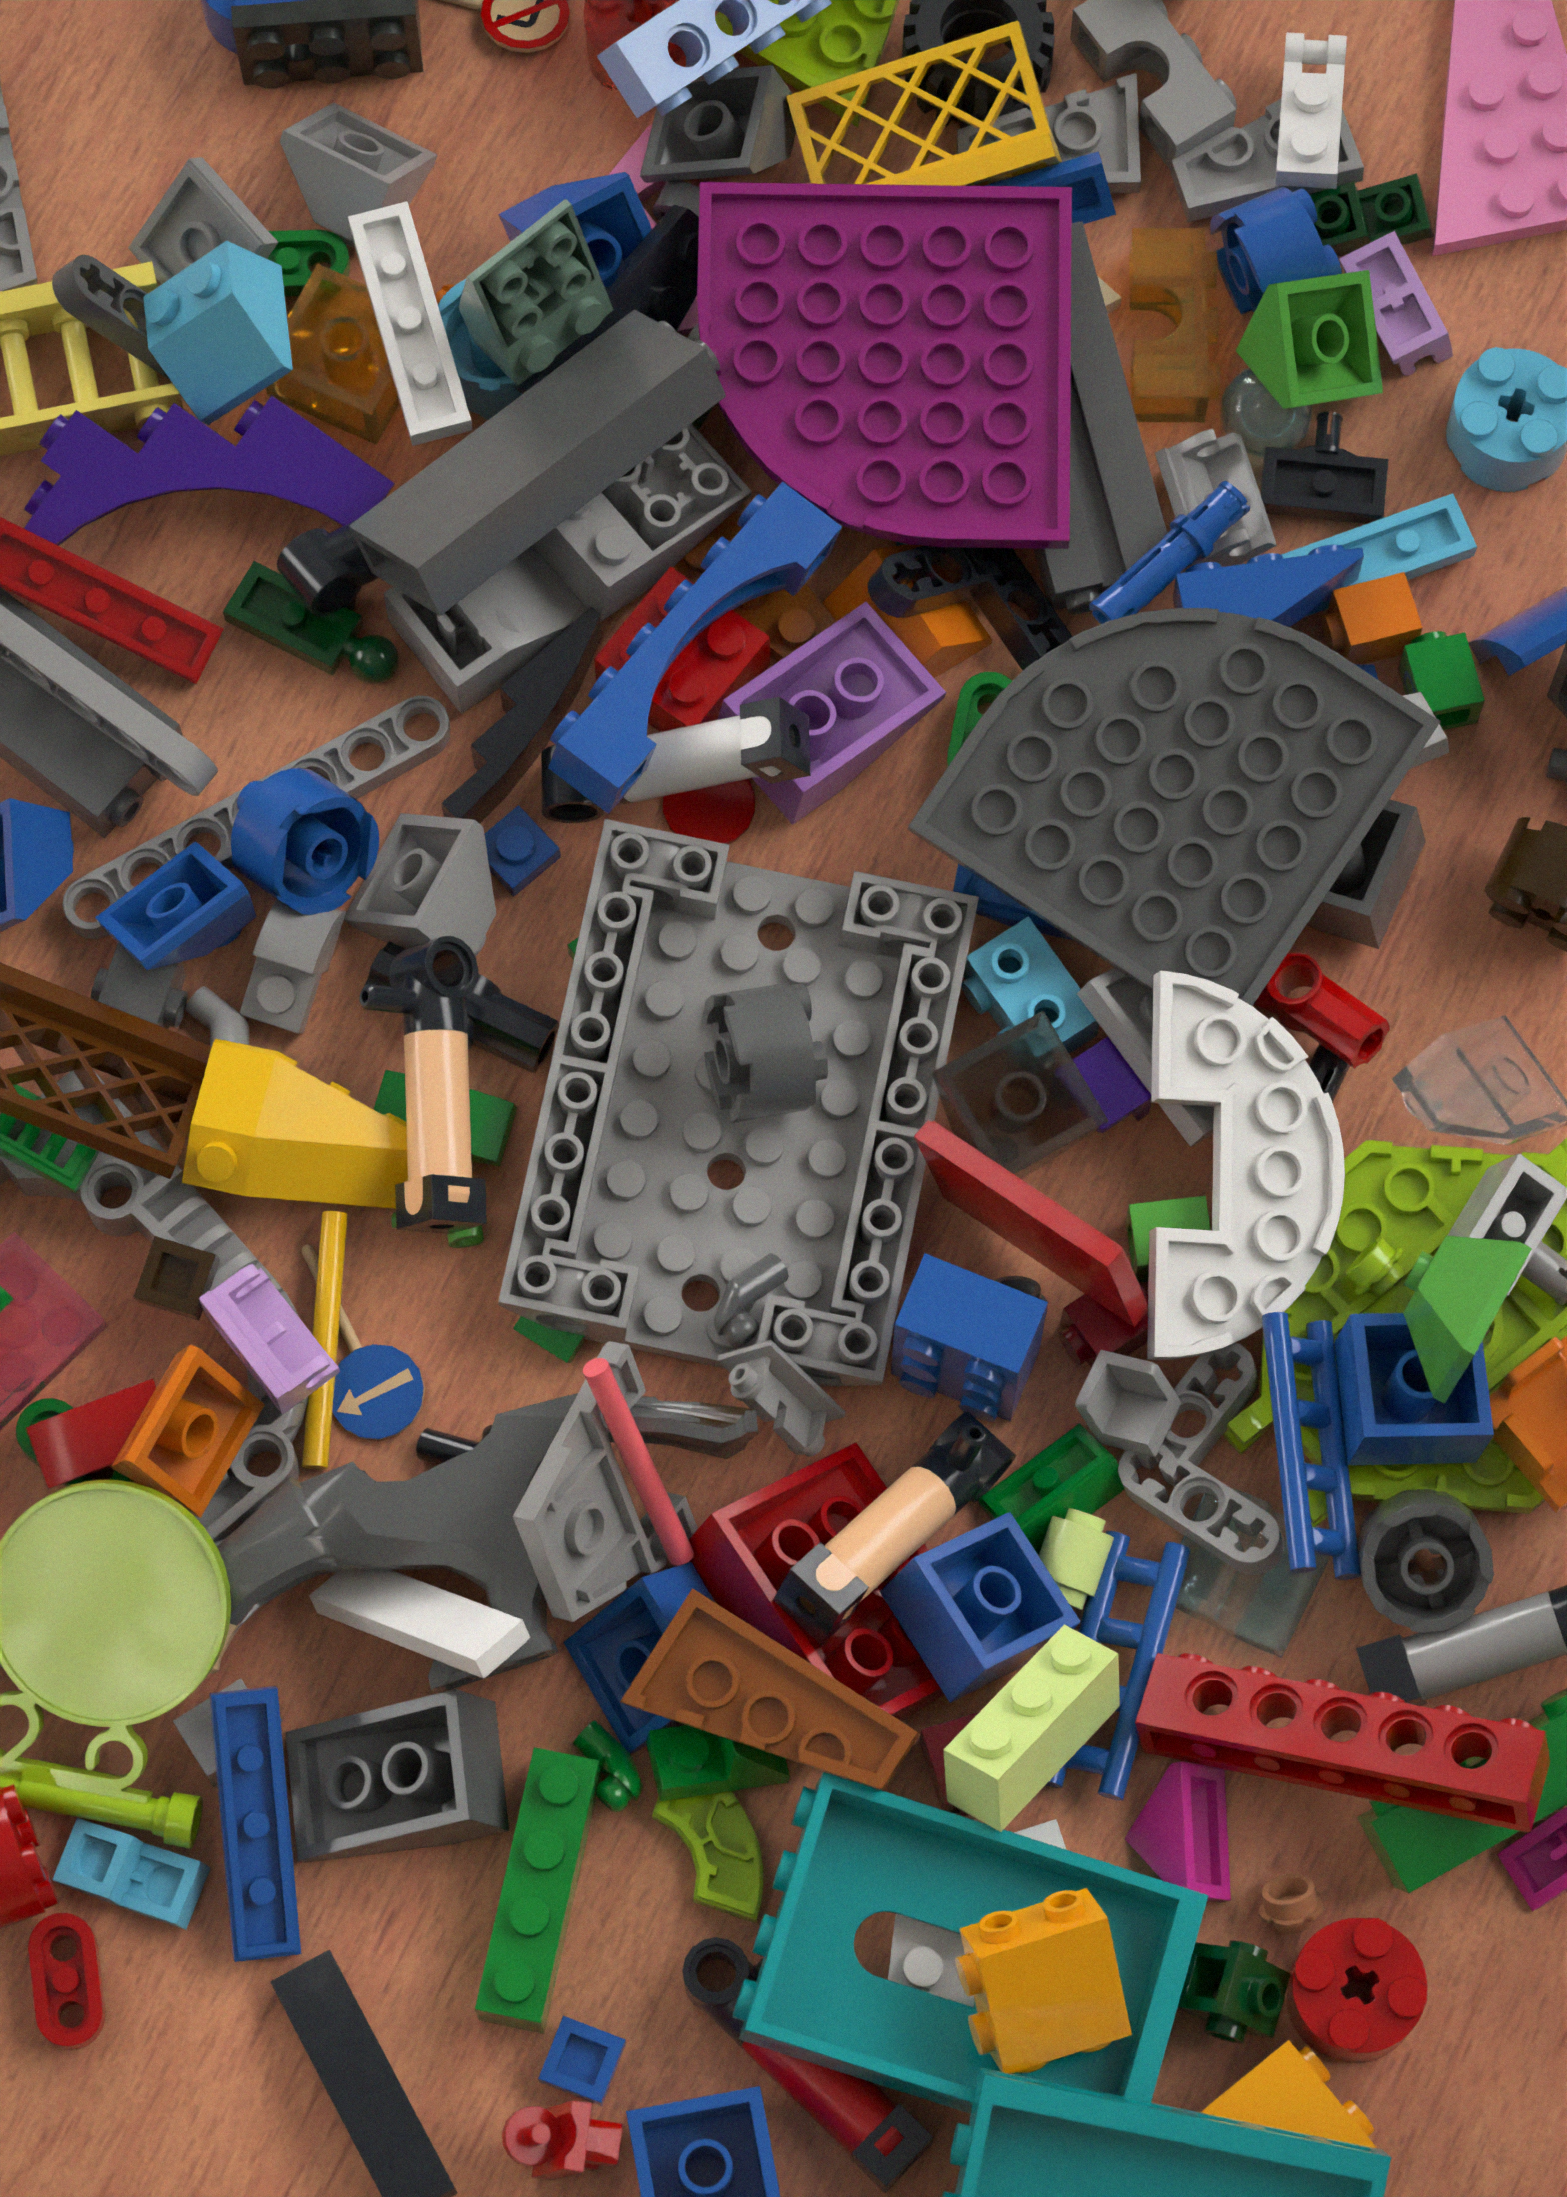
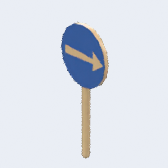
(376, 1385)

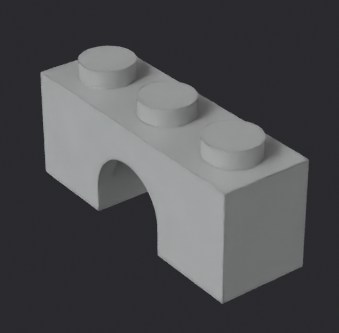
(1139, 37)

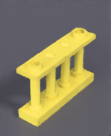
(37, 311)

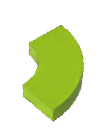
(722, 1851)

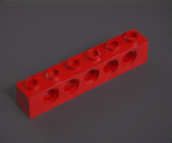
(1431, 1780)

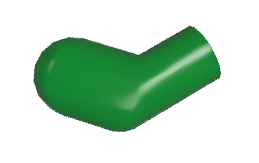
(616, 1763)

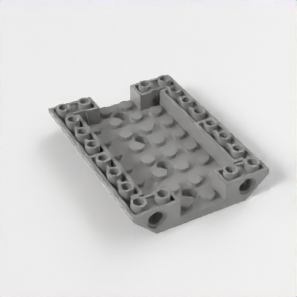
(629, 1122)

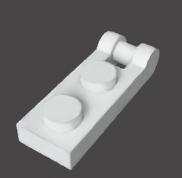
(1311, 112)

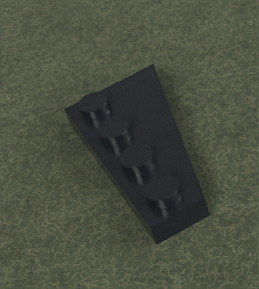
(656, 282)

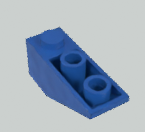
(1270, 584)

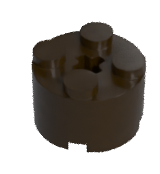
(1532, 880)

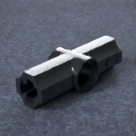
(492, 1019)

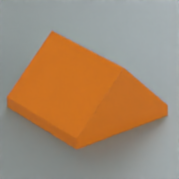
(934, 637)
(189, 1431)

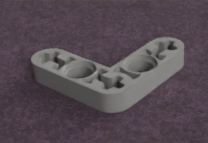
(1180, 1459)

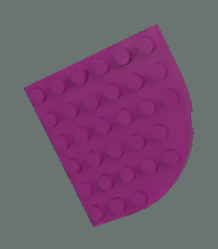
(898, 352)

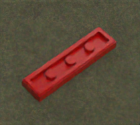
(105, 603)

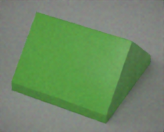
(1315, 340)

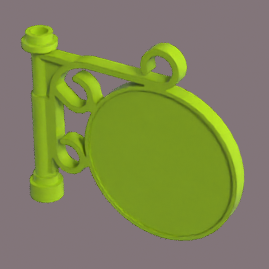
(108, 1623)

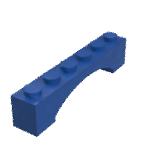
(775, 550)

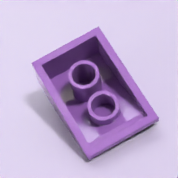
(859, 699)

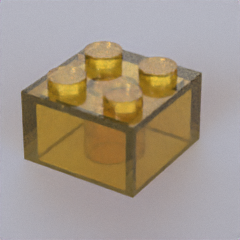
(338, 358)

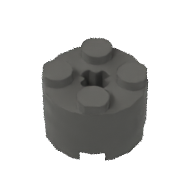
(763, 1051)
(1430, 1598)

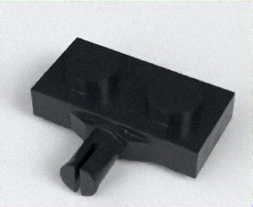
(1324, 479)

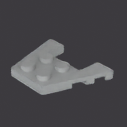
(579, 1510)

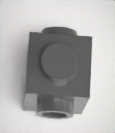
(147, 994)

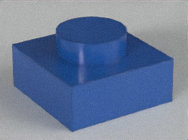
(519, 850)
(582, 2060)

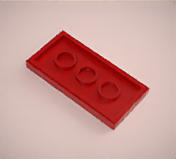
(1032, 1222)

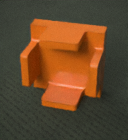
(1532, 1420)

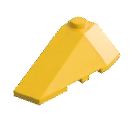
(288, 1135)

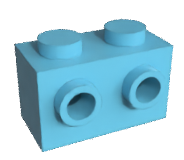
(1023, 976)

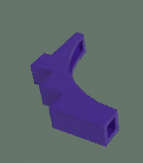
(275, 457)

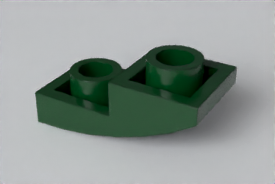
(1357, 217)

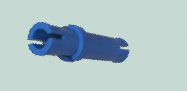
(1188, 540)

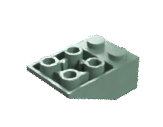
(535, 296)

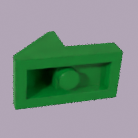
(700, 1763)

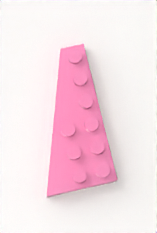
(1502, 126)

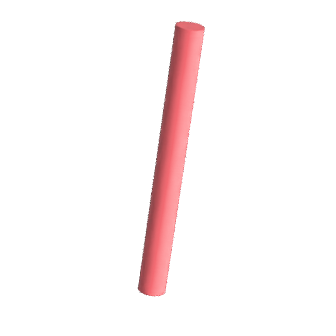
(638, 1461)

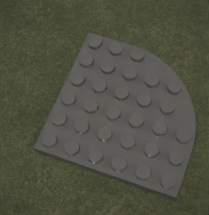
(1177, 789)

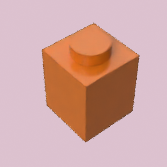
(1372, 619)

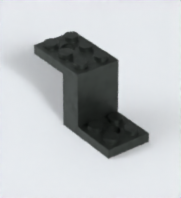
(326, 40)

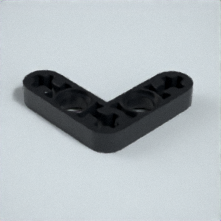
(976, 576)

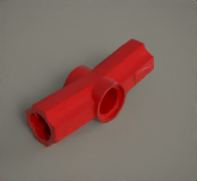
(1325, 1012)

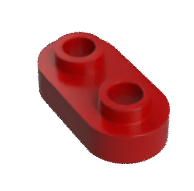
(66, 1982)

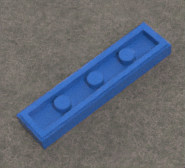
(255, 1823)

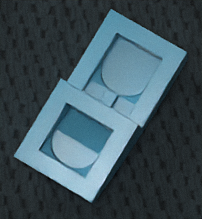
(131, 1873)

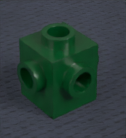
(1234, 1990)

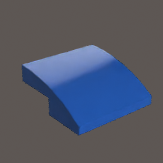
(1526, 635)

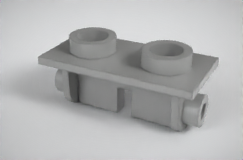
(783, 1393)

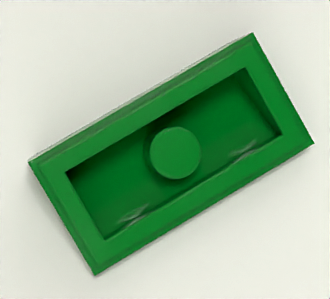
(1065, 1475)

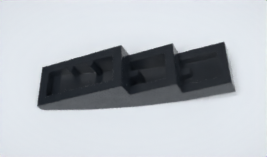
(534, 707)
(361, 2081)

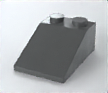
(1373, 879)
(398, 1778)

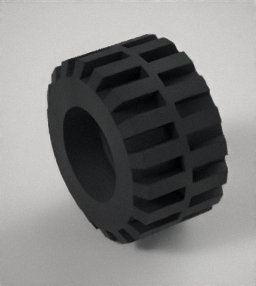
(941, 21)

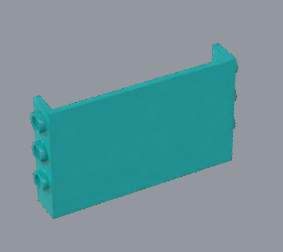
(1086, 2143)

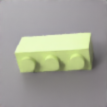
(1032, 1728)

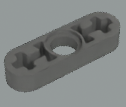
(98, 298)

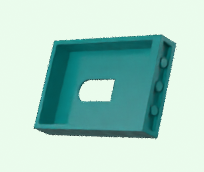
(895, 1855)

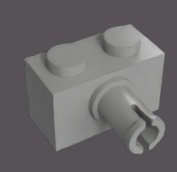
(1519, 1205)

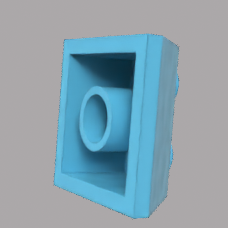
(220, 329)

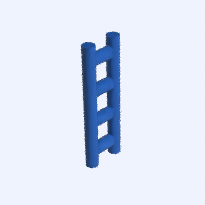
(1294, 1473)
(1146, 1638)

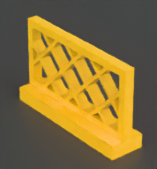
(974, 167)

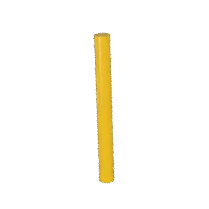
(326, 1333)

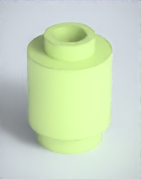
(1076, 1554)

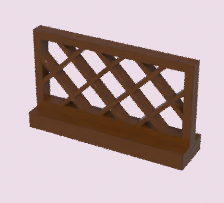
(109, 1041)

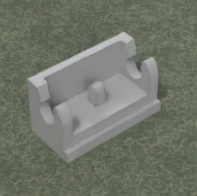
(1196, 469)

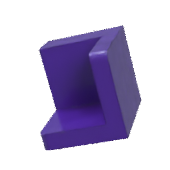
(1113, 1083)

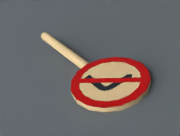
(521, 23)

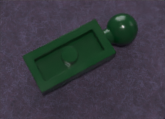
(275, 613)

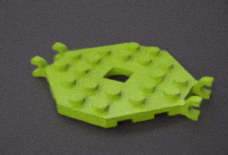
(1412, 1203)

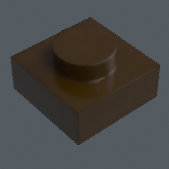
(176, 1277)

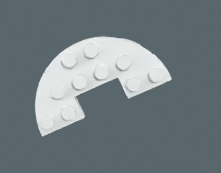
(1272, 1169)

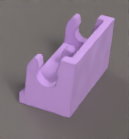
(1401, 305)
(268, 1337)

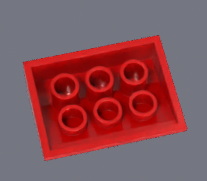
(758, 1539)

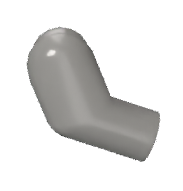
(218, 1017)

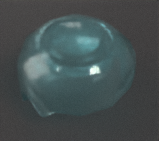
(1259, 419)

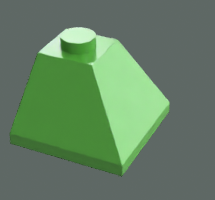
(1457, 1303)

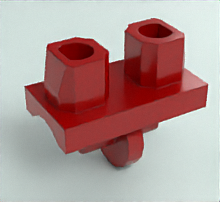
(561, 2140)

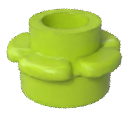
(1376, 1268)

